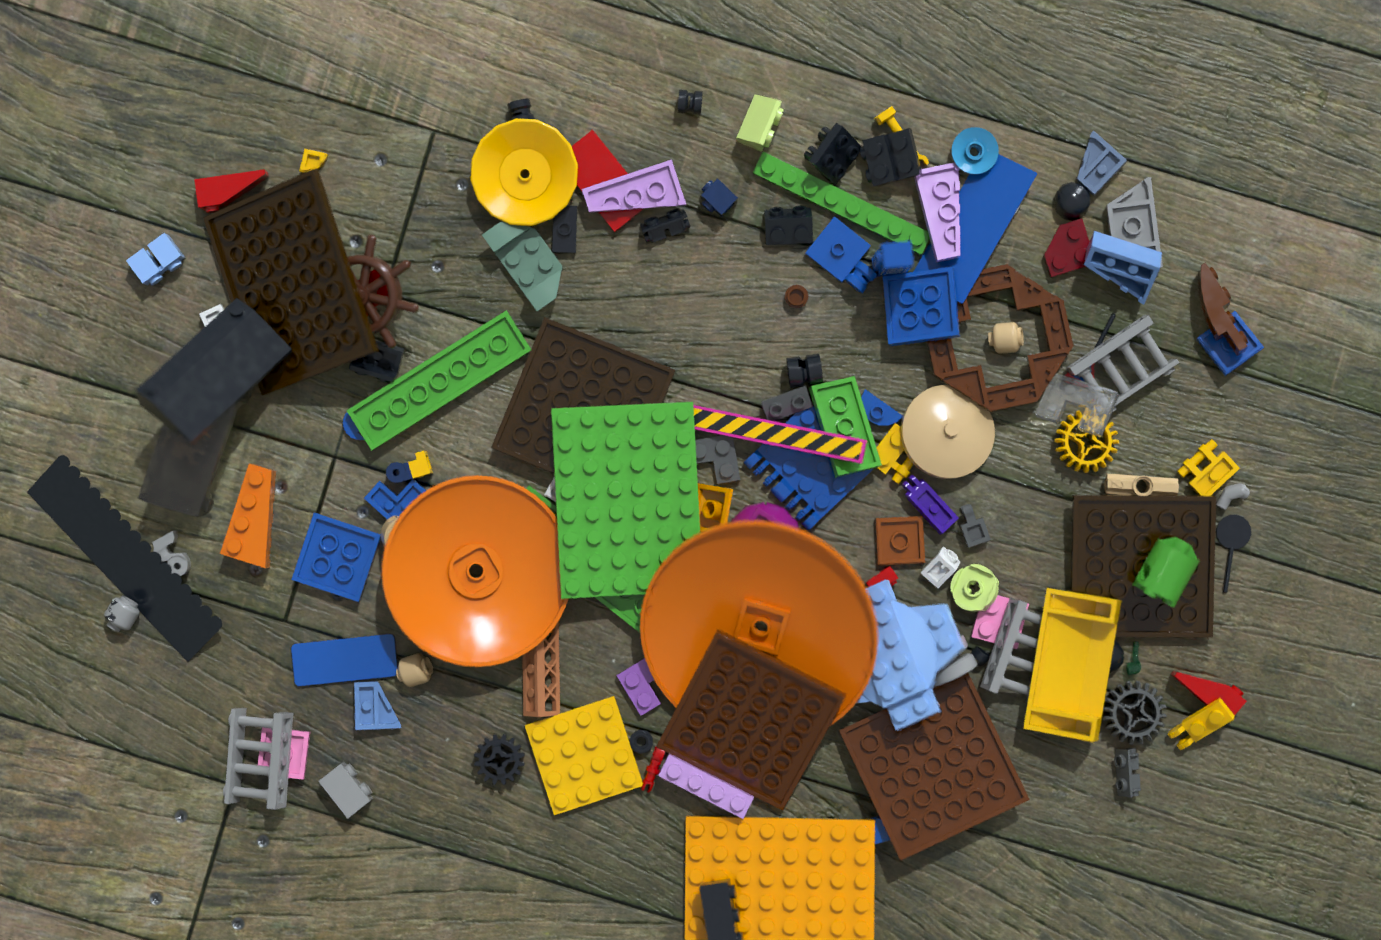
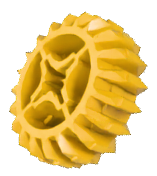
(1082, 451)

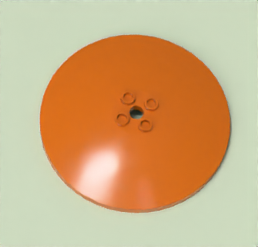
(430, 580)

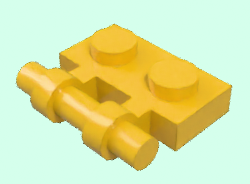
(889, 451)
(1213, 475)

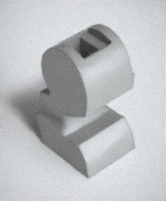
(179, 562)

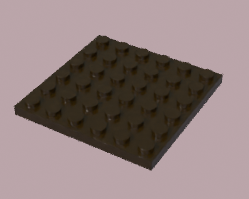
(570, 372)
(1113, 542)

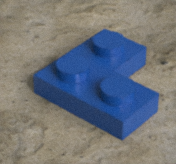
(388, 502)

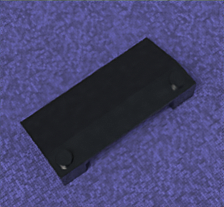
(213, 371)

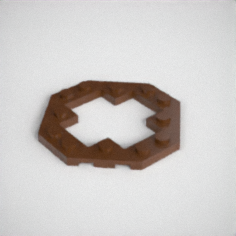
(1042, 365)

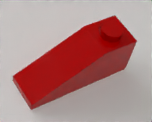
(224, 189)
(1209, 691)

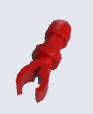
(652, 769)

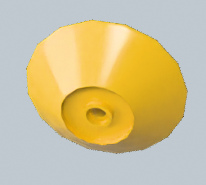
(521, 147)

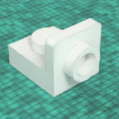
(941, 567)

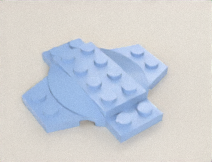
(909, 654)

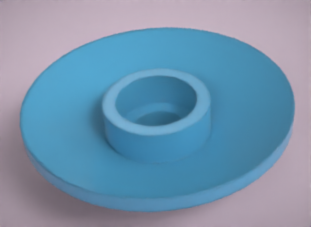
(980, 140)

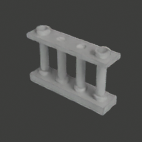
(1121, 342)
(1001, 652)
(279, 763)

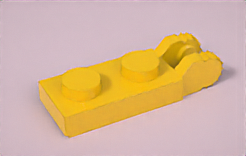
(1202, 723)

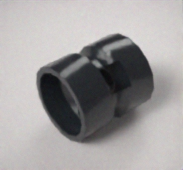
(804, 370)

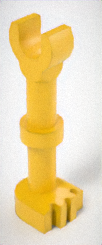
(888, 117)

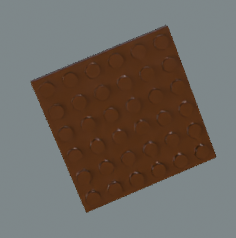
(750, 719)
(935, 772)

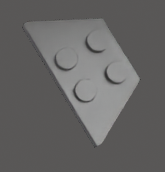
(1134, 217)

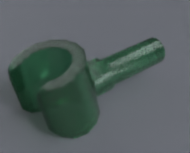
(1134, 667)

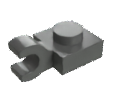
(974, 529)

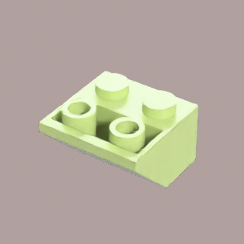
(758, 122)

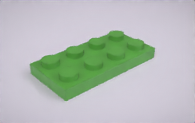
(843, 413)

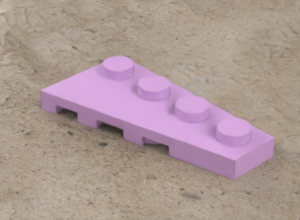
(641, 189)
(939, 200)

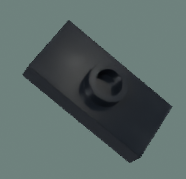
(565, 230)

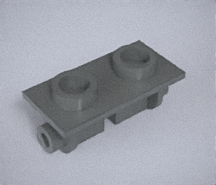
(786, 404)
(1127, 783)

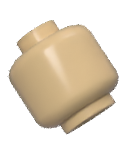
(1006, 337)
(414, 670)

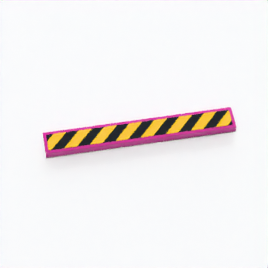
(779, 434)

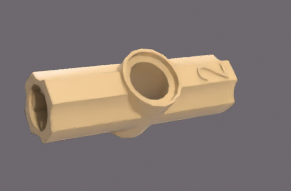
(1126, 485)

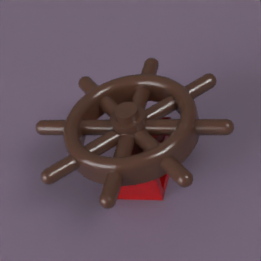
(381, 288)

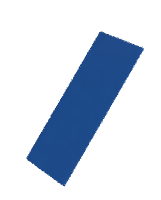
(985, 211)

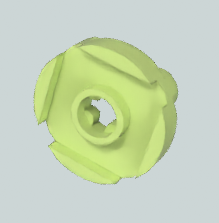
(962, 593)

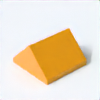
(713, 505)

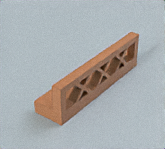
(534, 674)

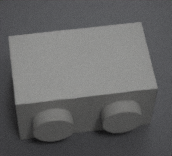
(346, 789)

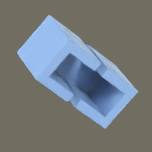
(166, 253)

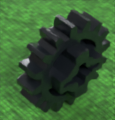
(501, 770)

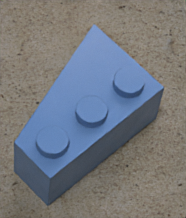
(1123, 263)

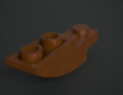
(1213, 302)

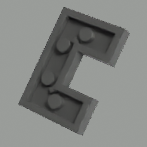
(722, 453)

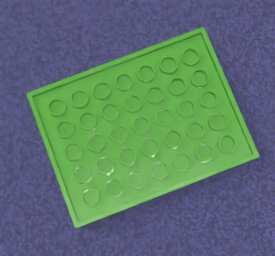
(622, 493)

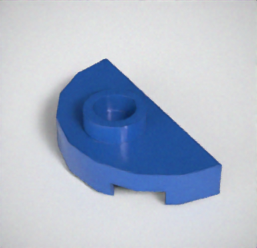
(878, 411)

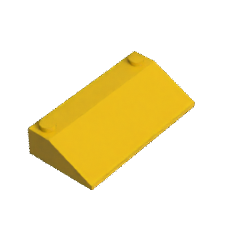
(1072, 664)

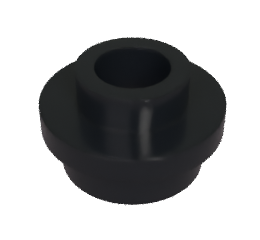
(641, 749)

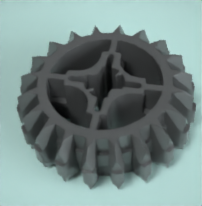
(1130, 722)

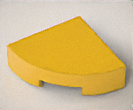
(312, 160)

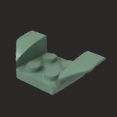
(527, 261)

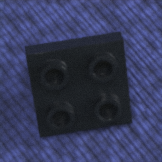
(834, 153)

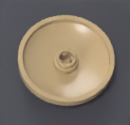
(946, 433)

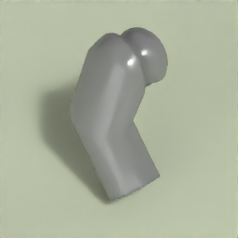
(1232, 492)

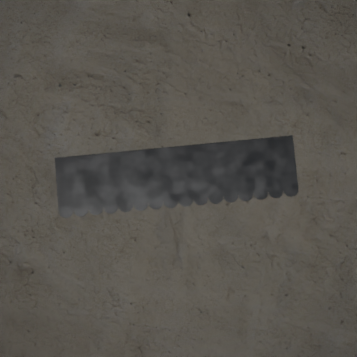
(124, 558)

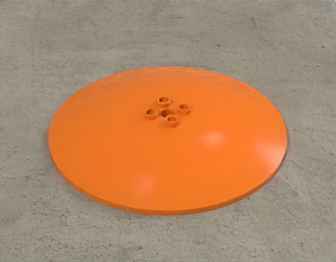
(751, 574)

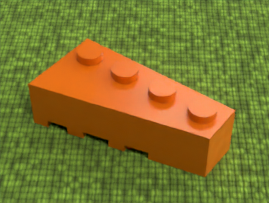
(252, 518)

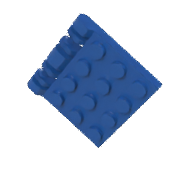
(805, 473)

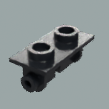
(656, 226)

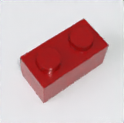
(886, 574)

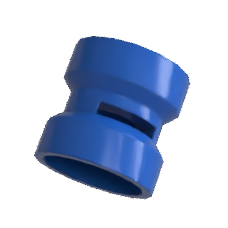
(856, 281)

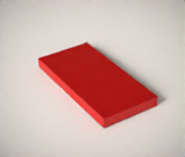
(596, 166)

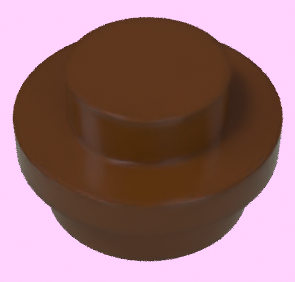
(796, 296)

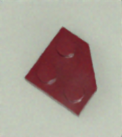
(1067, 248)

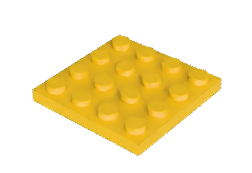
(584, 755)

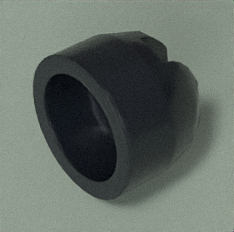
(980, 655)

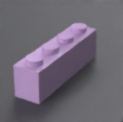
(706, 785)

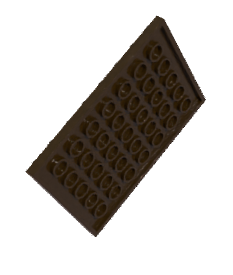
(292, 269)

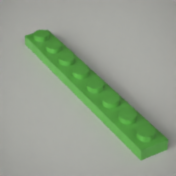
(840, 202)

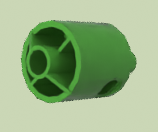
(1167, 570)

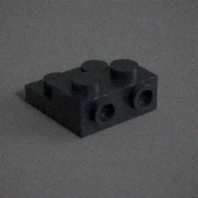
(891, 157)

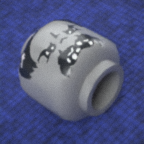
(121, 613)

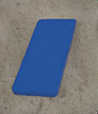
(344, 659)

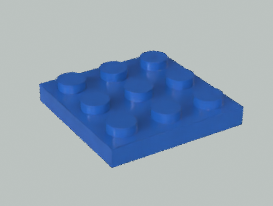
(921, 306)
(336, 557)

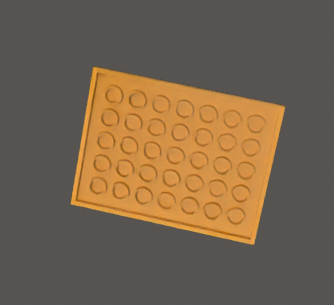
(787, 873)

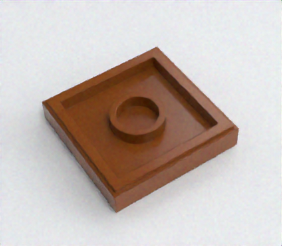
(900, 540)

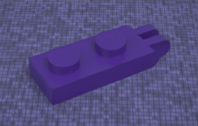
(929, 504)

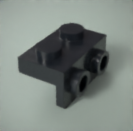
(788, 225)
(382, 364)

